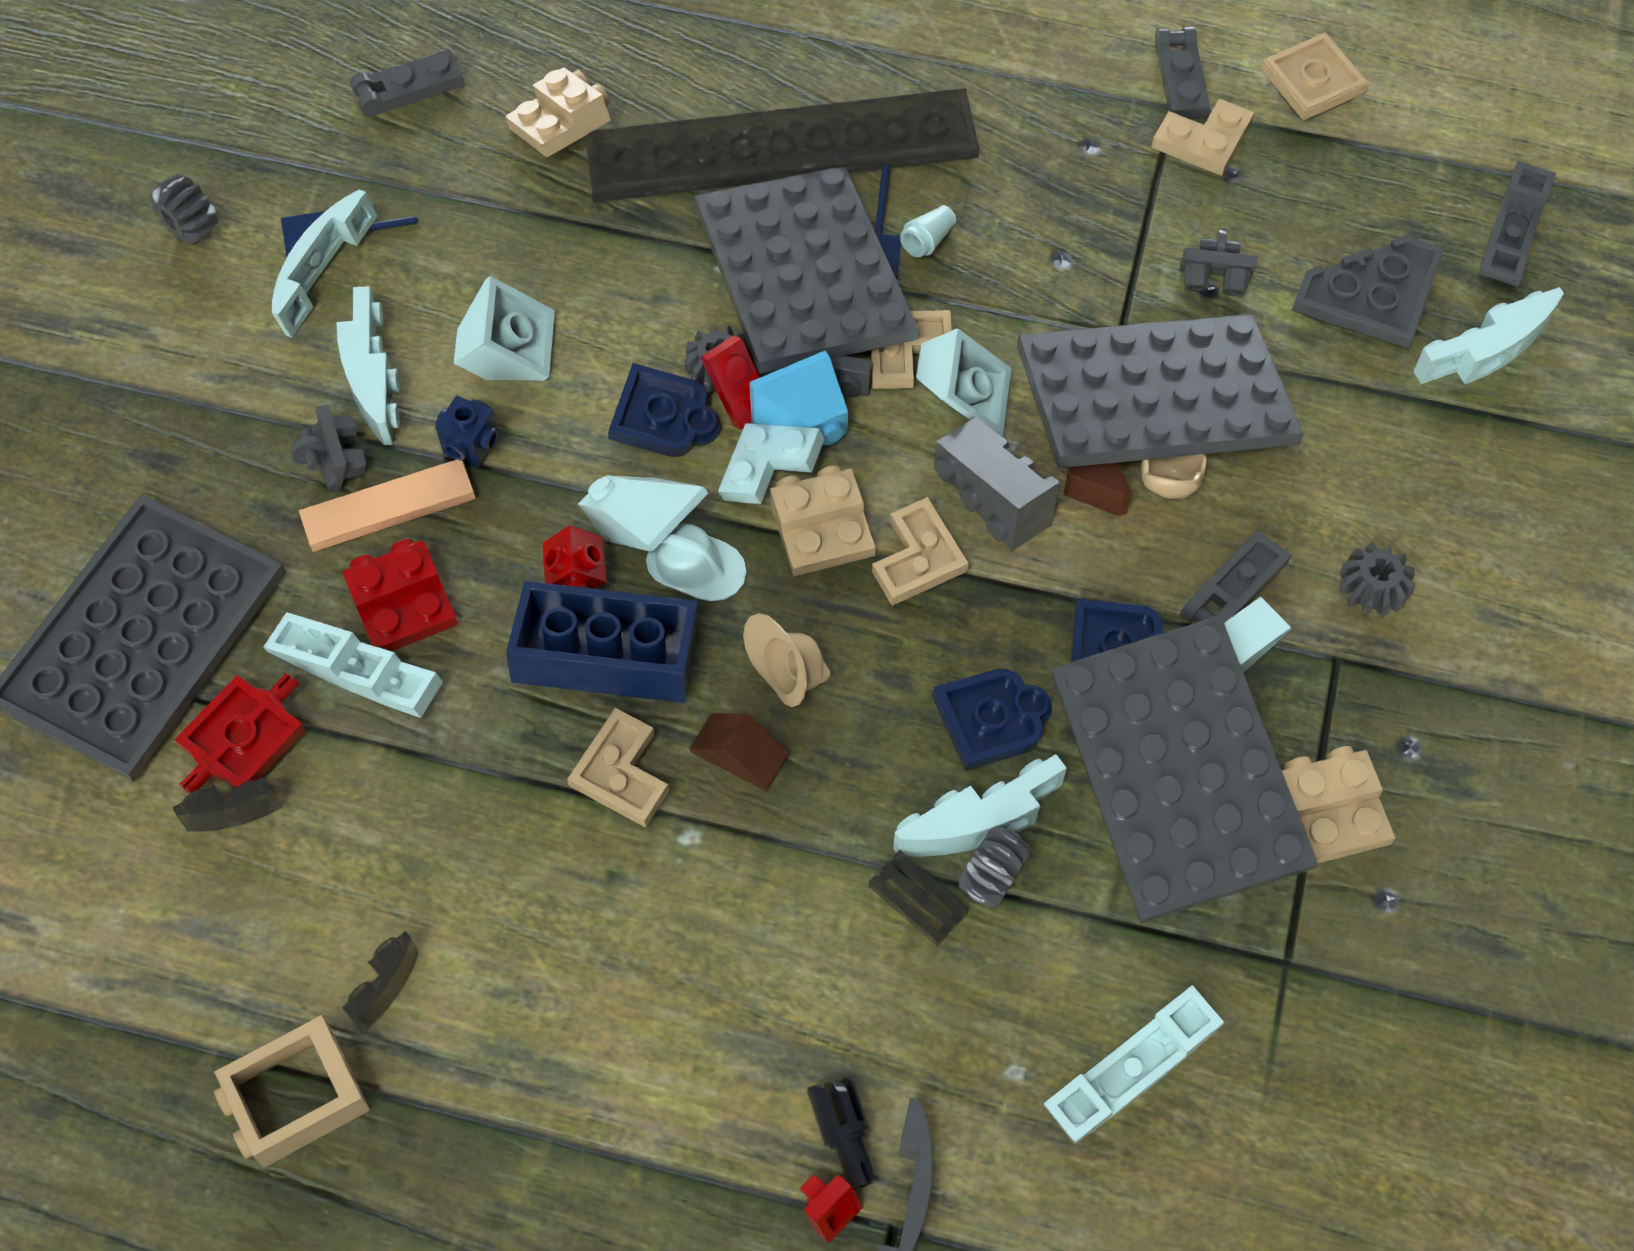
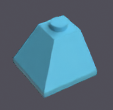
(802, 397)

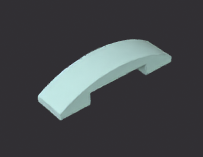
(344, 221)
(1134, 1065)

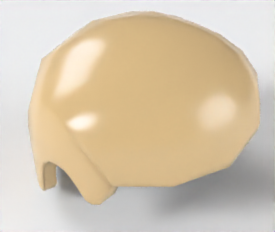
(1174, 475)

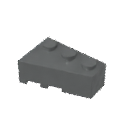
(996, 483)

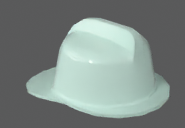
(697, 564)

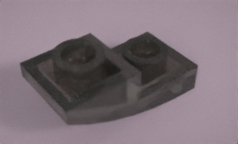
(208, 811)
(392, 967)

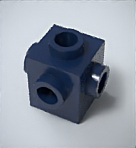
(467, 431)

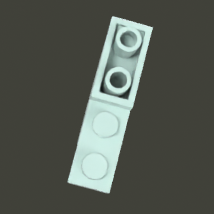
(1501, 338)
(368, 367)
(964, 819)

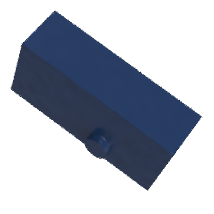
(603, 641)

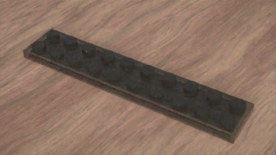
(780, 144)

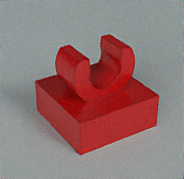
(830, 1206)

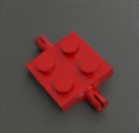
(240, 734)

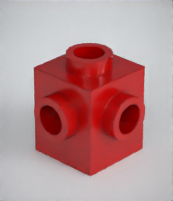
(574, 559)

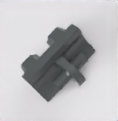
(1221, 259)
(323, 448)

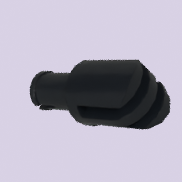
(844, 1128)

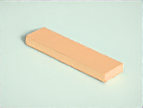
(386, 505)

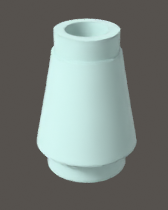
(926, 232)

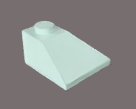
(505, 335)
(966, 377)
(639, 509)

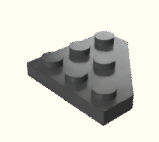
(1374, 290)

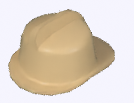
(784, 659)

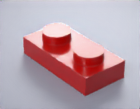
(731, 375)

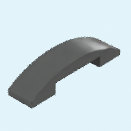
(1516, 224)
(917, 1147)

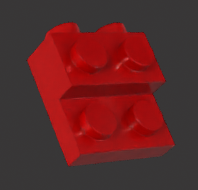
(399, 595)

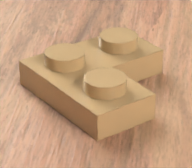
(1205, 145)
(894, 364)
(928, 558)
(609, 771)

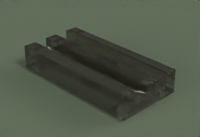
(889, 871)

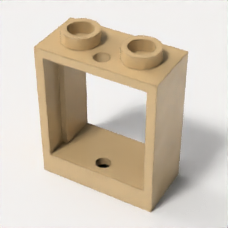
(307, 1128)

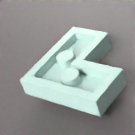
(761, 452)

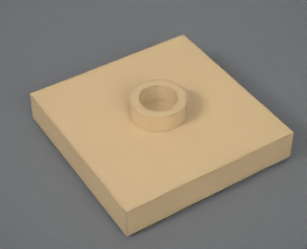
(1314, 76)

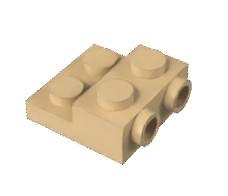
(561, 112)
(821, 520)
(1339, 803)

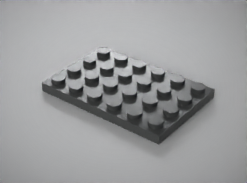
(804, 268)
(1157, 390)
(136, 636)
(1182, 769)

